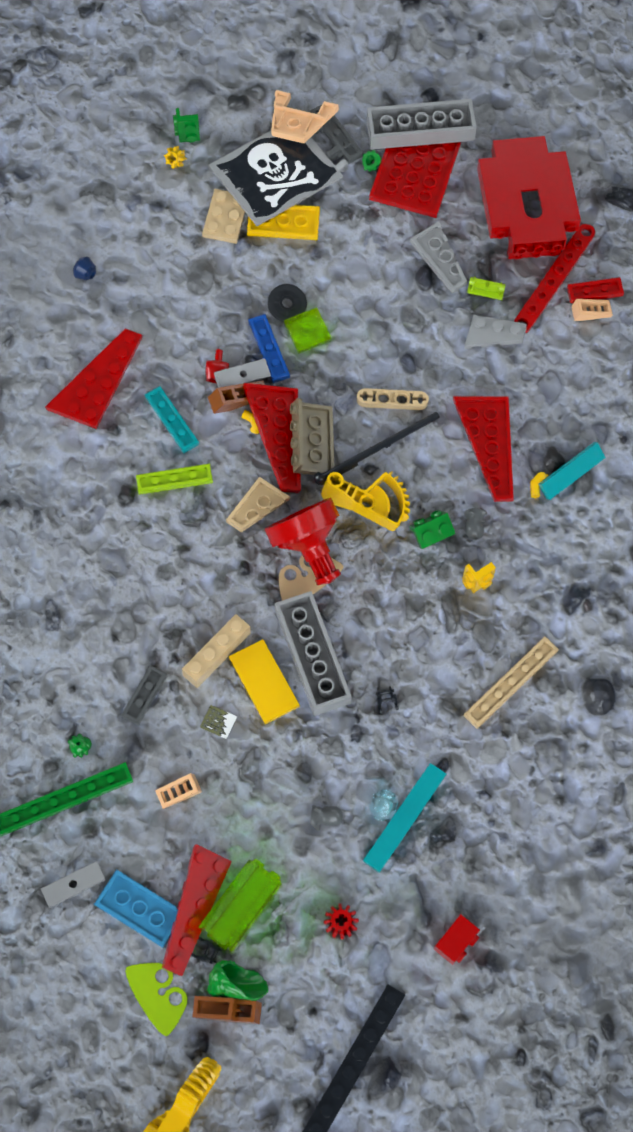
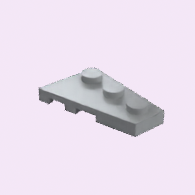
(490, 331)

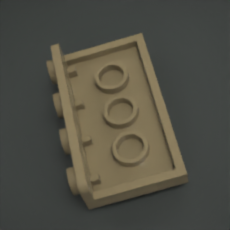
(311, 437)

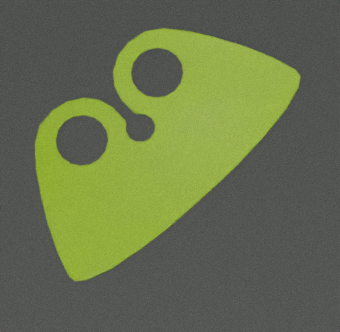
(156, 1007)

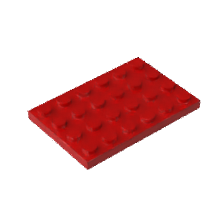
(415, 177)

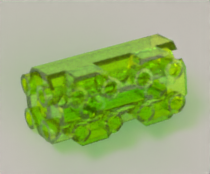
(241, 905)

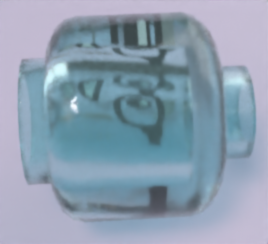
(383, 805)

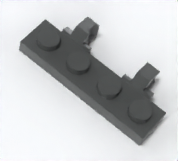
(342, 142)

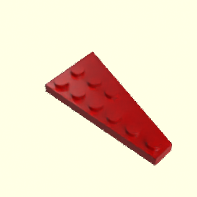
(94, 387)
(273, 418)
(488, 430)

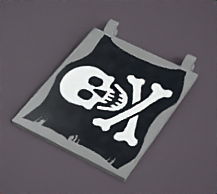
(275, 174)

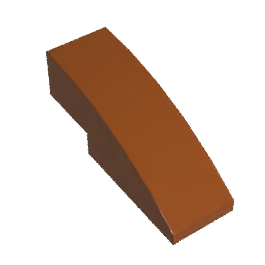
(227, 1009)

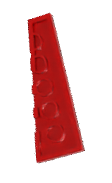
(199, 893)

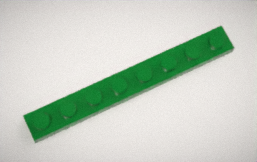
(64, 798)

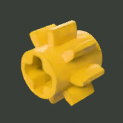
(175, 157)

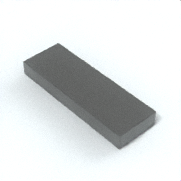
(144, 695)

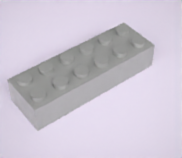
(421, 124)
(312, 653)

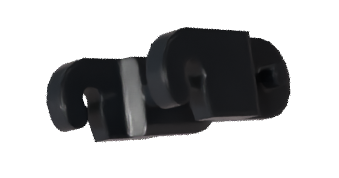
(392, 697)
(209, 945)

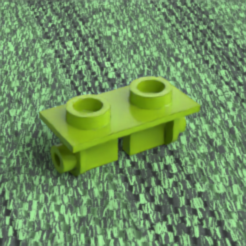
(486, 288)

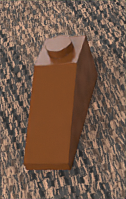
(229, 398)

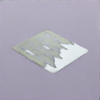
(218, 722)

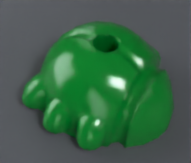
(368, 158)
(79, 750)

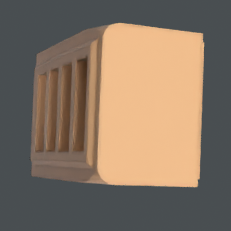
(580, 312)
(175, 784)

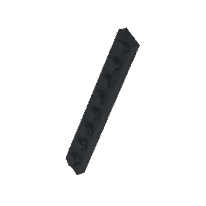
(355, 1060)

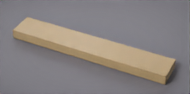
(511, 682)

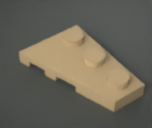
(256, 504)

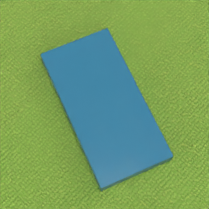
(138, 908)

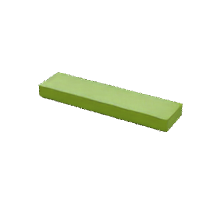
(174, 479)

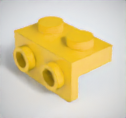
(480, 579)

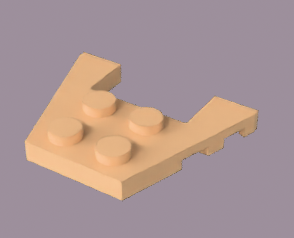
(298, 124)

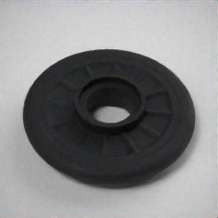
(282, 292)

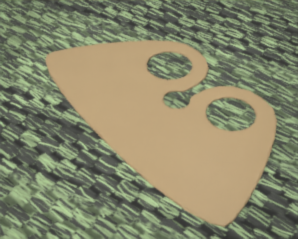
(300, 584)

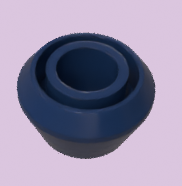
(84, 269)

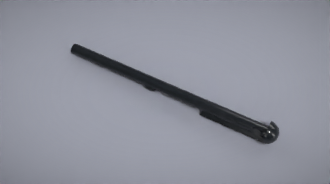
(351, 463)

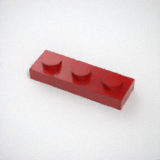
(596, 289)

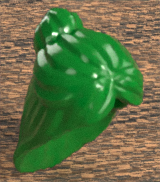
(236, 982)

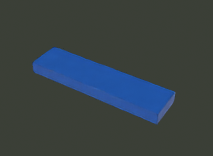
(269, 348)

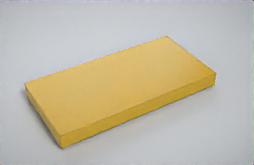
(293, 223)
(264, 681)

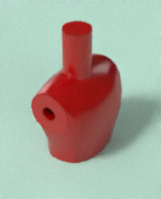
(215, 365)

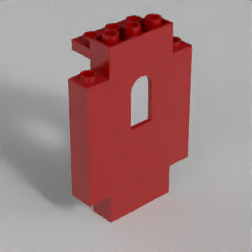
(521, 167)

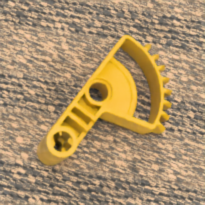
(351, 497)
(187, 1099)

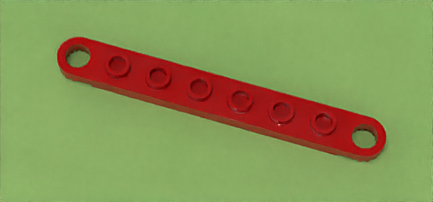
(555, 276)

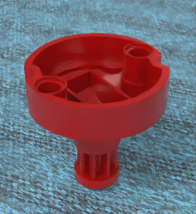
(307, 533)

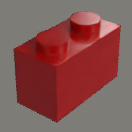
(457, 939)

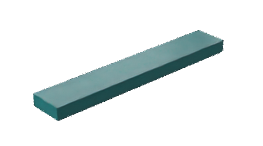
(404, 818)

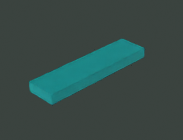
(172, 419)
(572, 470)

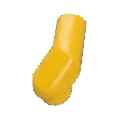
(249, 417)
(534, 487)

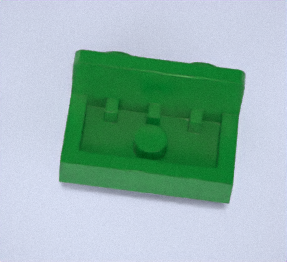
(186, 127)
(432, 529)

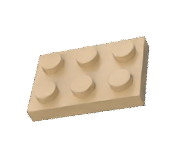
(223, 218)

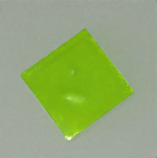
(307, 330)

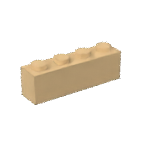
(216, 651)

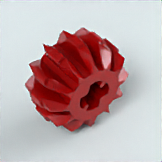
(335, 916)

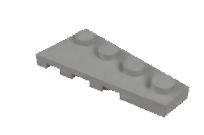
(437, 253)

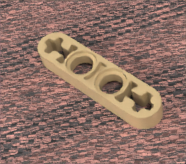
(392, 395)

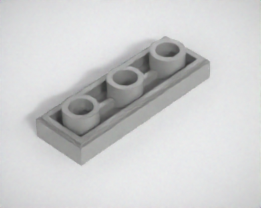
(251, 372)
(61, 891)

